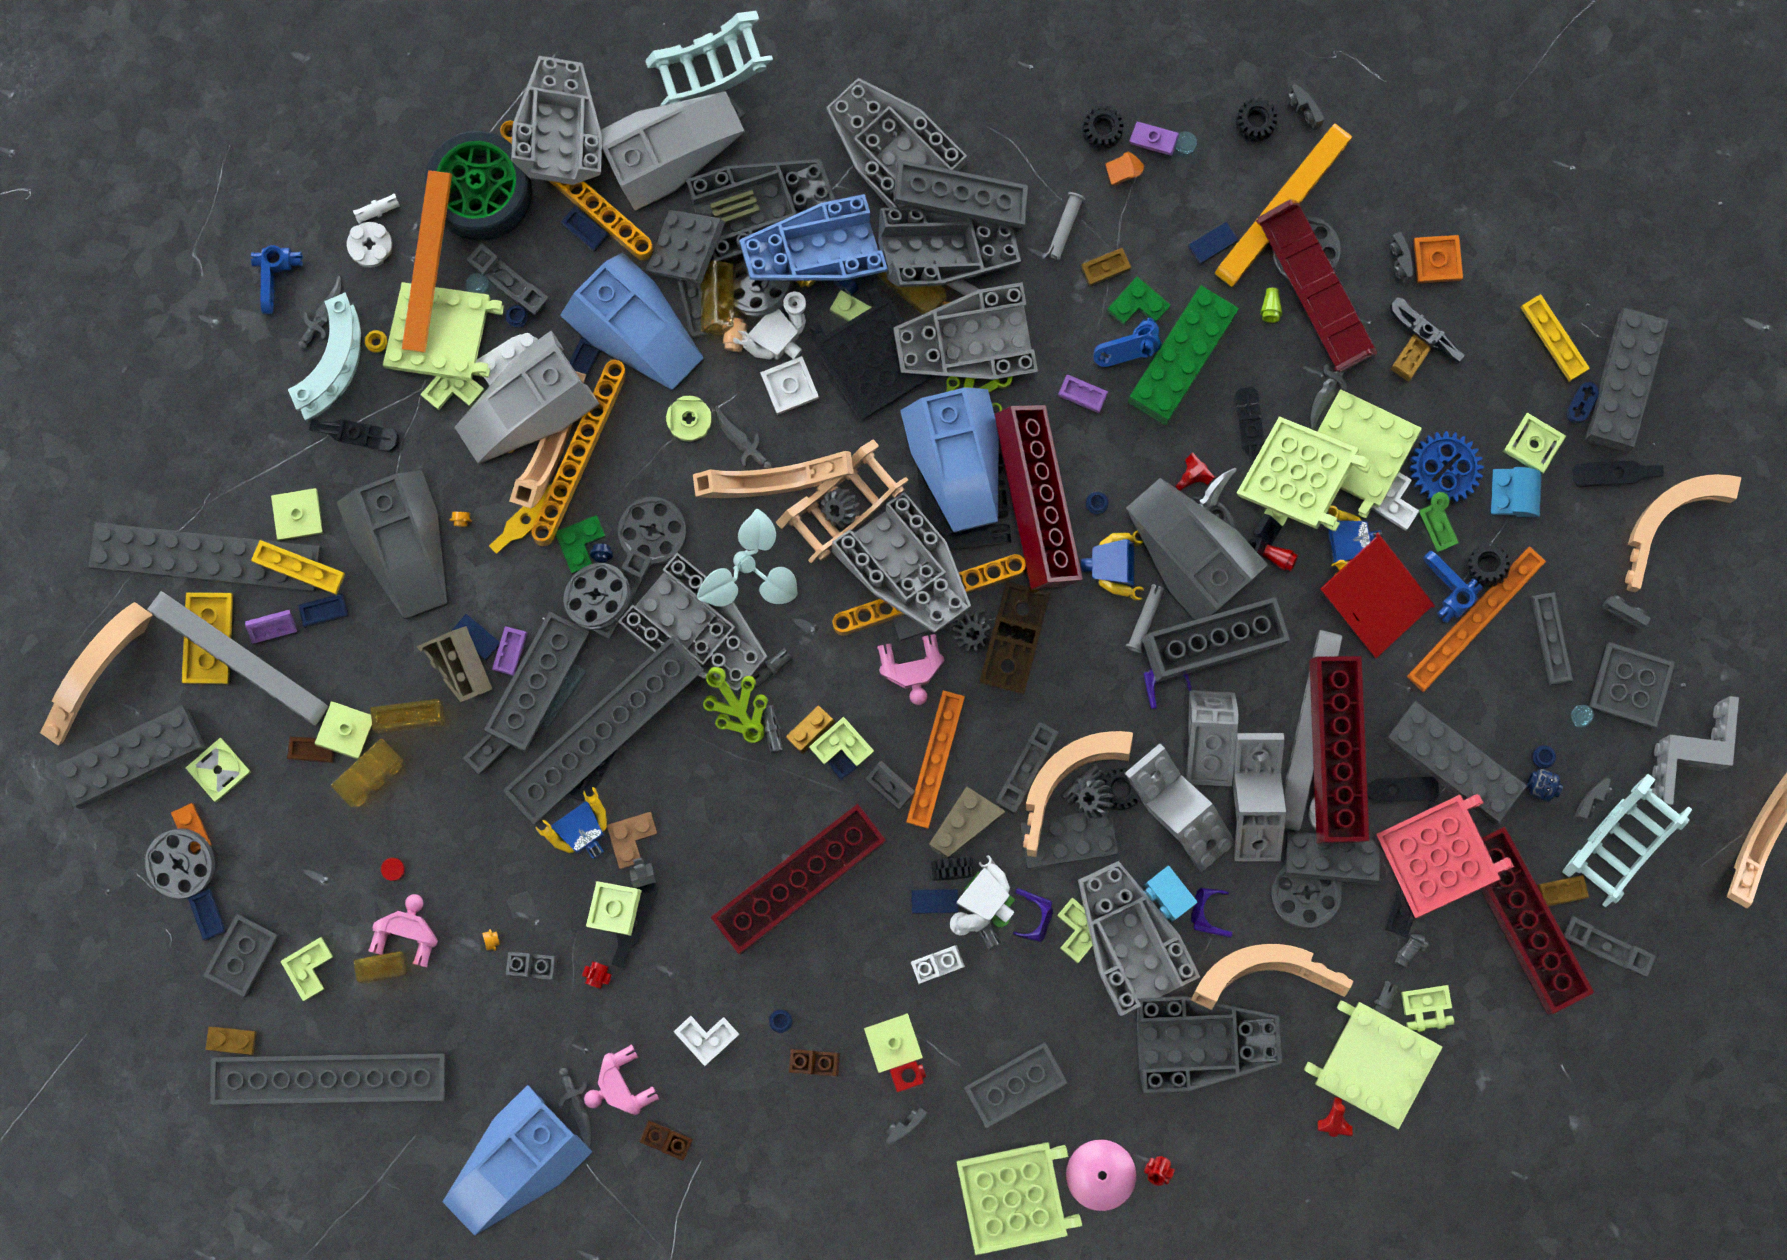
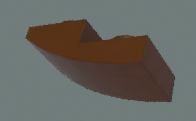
(814, 1062)
(665, 1140)

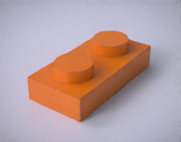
(188, 818)

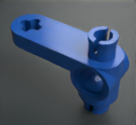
(285, 262)
(1141, 343)
(1452, 607)

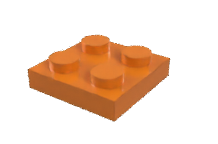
(1438, 259)

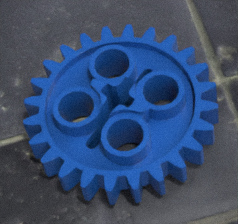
(1431, 453)

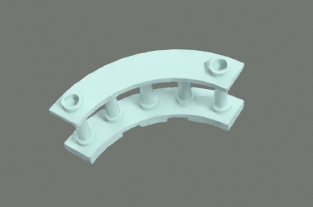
(707, 45)
(337, 364)
(1611, 825)

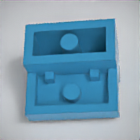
(1516, 492)

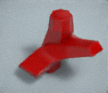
(1195, 472)
(1335, 1121)

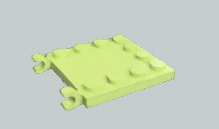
(452, 336)
(1379, 437)
(1300, 473)
(1376, 1064)
(1014, 1198)

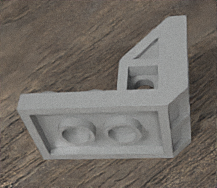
(1211, 737)

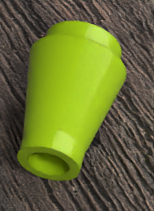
(1271, 308)

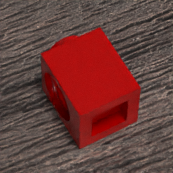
(900, 1084)

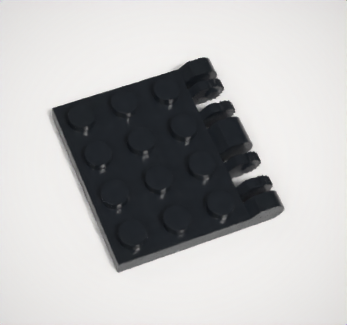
(968, 538)

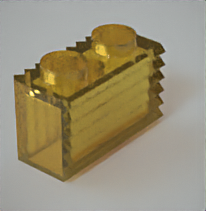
(380, 967)

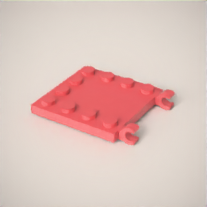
(1440, 855)

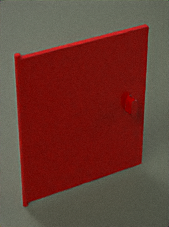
(1377, 594)

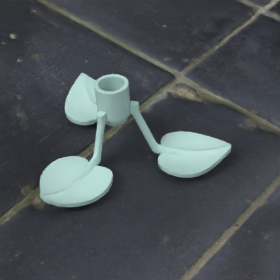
(777, 588)

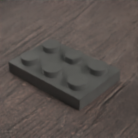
(240, 955)

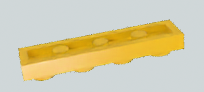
(1555, 337)
(298, 567)

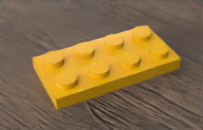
(199, 665)

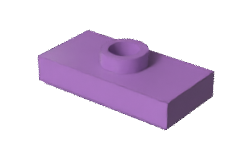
(1154, 138)
(1082, 393)
(270, 626)
(509, 651)

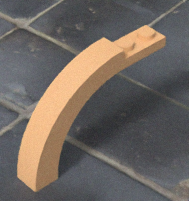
(538, 474)
(774, 480)
(1706, 487)
(89, 666)
(1091, 748)
(1758, 846)
(1263, 958)

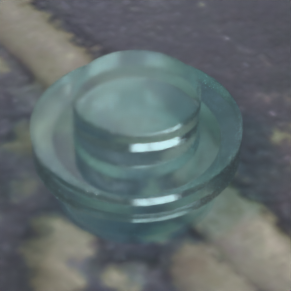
(1186, 143)
(477, 283)
(1582, 715)

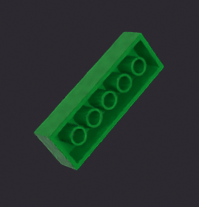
(1183, 355)

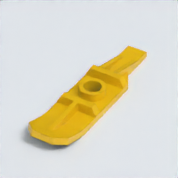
(515, 528)

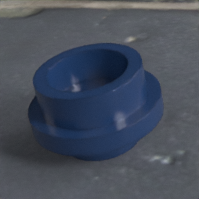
(517, 316)
(1097, 503)
(601, 553)
(1544, 756)
(780, 1021)

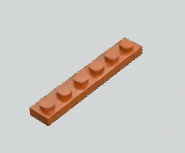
(935, 759)

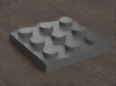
(685, 246)
(1631, 685)

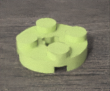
(697, 428)

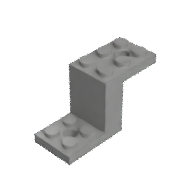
(1696, 752)
(1259, 797)
(1180, 807)

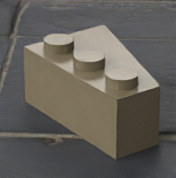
(458, 663)
(964, 822)

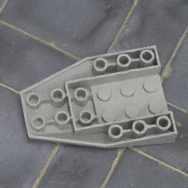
(884, 129)
(906, 564)
(708, 632)

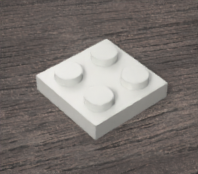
(789, 385)

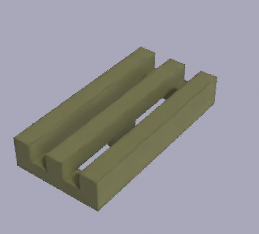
(728, 201)

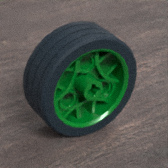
(479, 186)

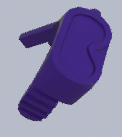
(1150, 683)
(1047, 913)
(1198, 916)

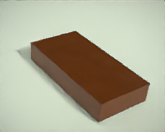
(305, 750)

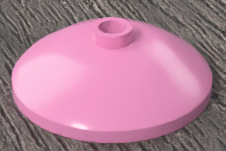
(1084, 1169)

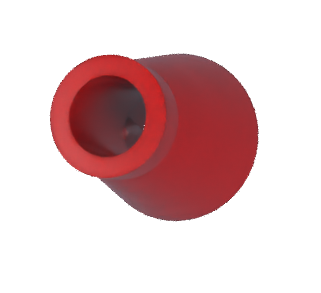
(1281, 557)

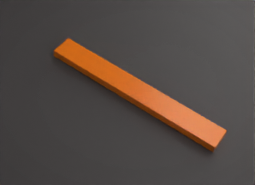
(426, 261)
(1475, 620)

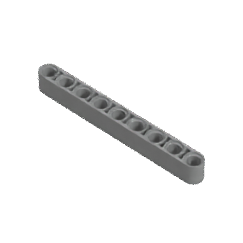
(238, 658)
(1301, 760)

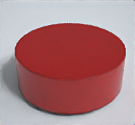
(392, 869)

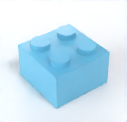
(1169, 894)

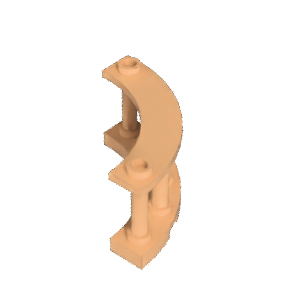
(793, 515)

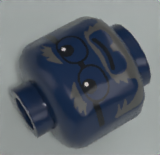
(1544, 785)

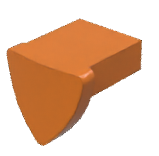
(1124, 168)

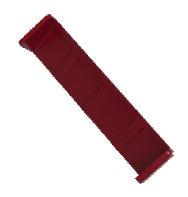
(1317, 285)

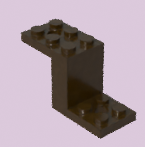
(1014, 638)

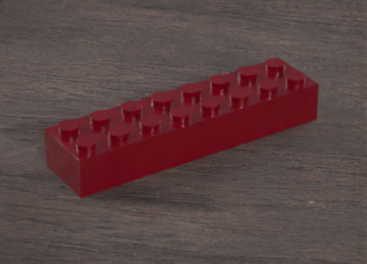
(1038, 496)
(1339, 749)
(798, 879)
(1533, 929)

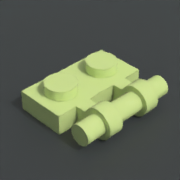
(1427, 1000)

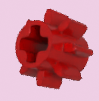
(596, 975)
(1159, 1171)

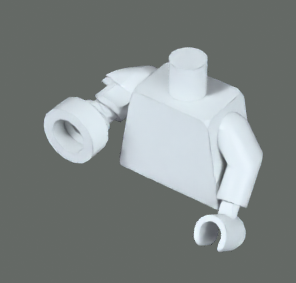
(776, 333)
(984, 899)

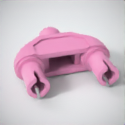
(912, 673)
(407, 926)
(614, 1087)

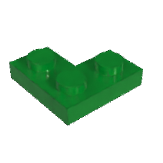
(1138, 296)
(575, 538)

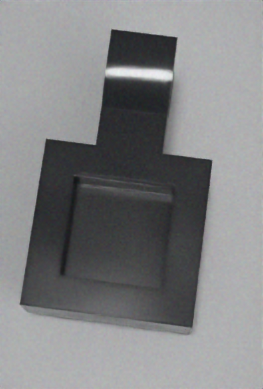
(1265, 533)

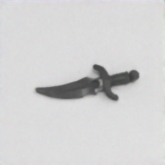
(1215, 489)

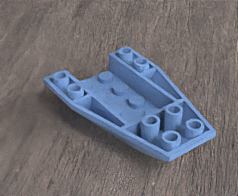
(816, 245)
(632, 321)
(958, 453)
(514, 1163)

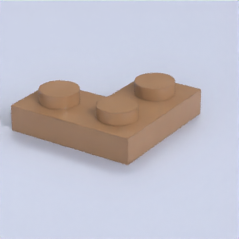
(626, 833)

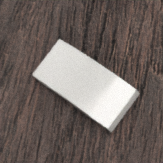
(937, 964)

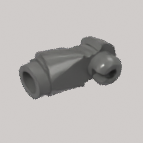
(1410, 950)

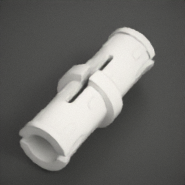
(377, 208)

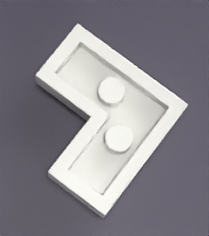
(1396, 509)
(706, 1045)

